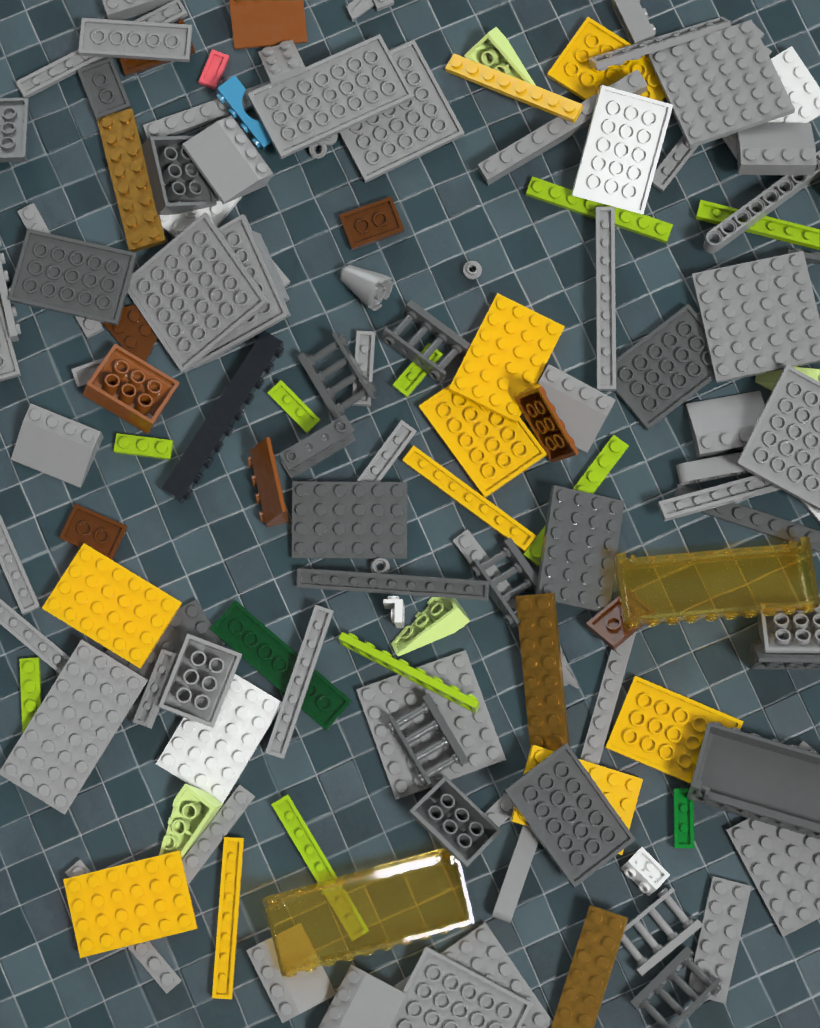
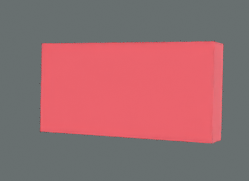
(213, 69)

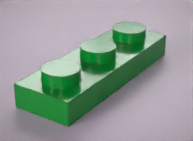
(683, 820)

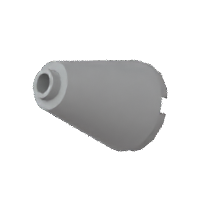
(367, 285)

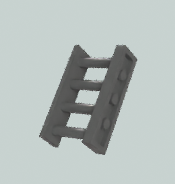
(428, 324)
(319, 377)
(317, 447)
(519, 566)
(447, 739)
(671, 973)

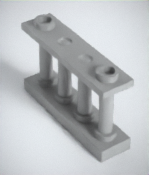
(674, 938)

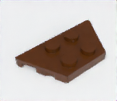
(133, 333)

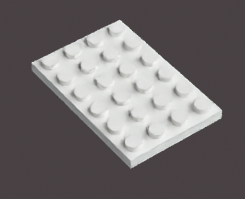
(800, 88)
(622, 149)
(218, 755)

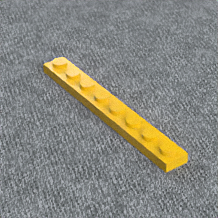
(514, 88)
(468, 498)
(228, 918)

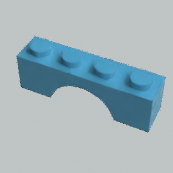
(231, 94)

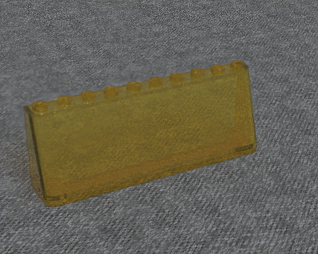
(716, 584)
(367, 911)

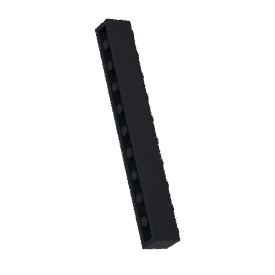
(223, 416)

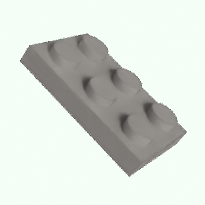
(281, 61)

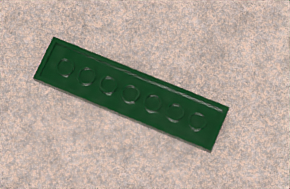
(276, 663)

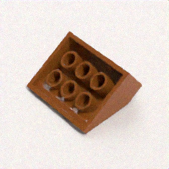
(267, 22)
(130, 388)
(546, 423)
(268, 484)

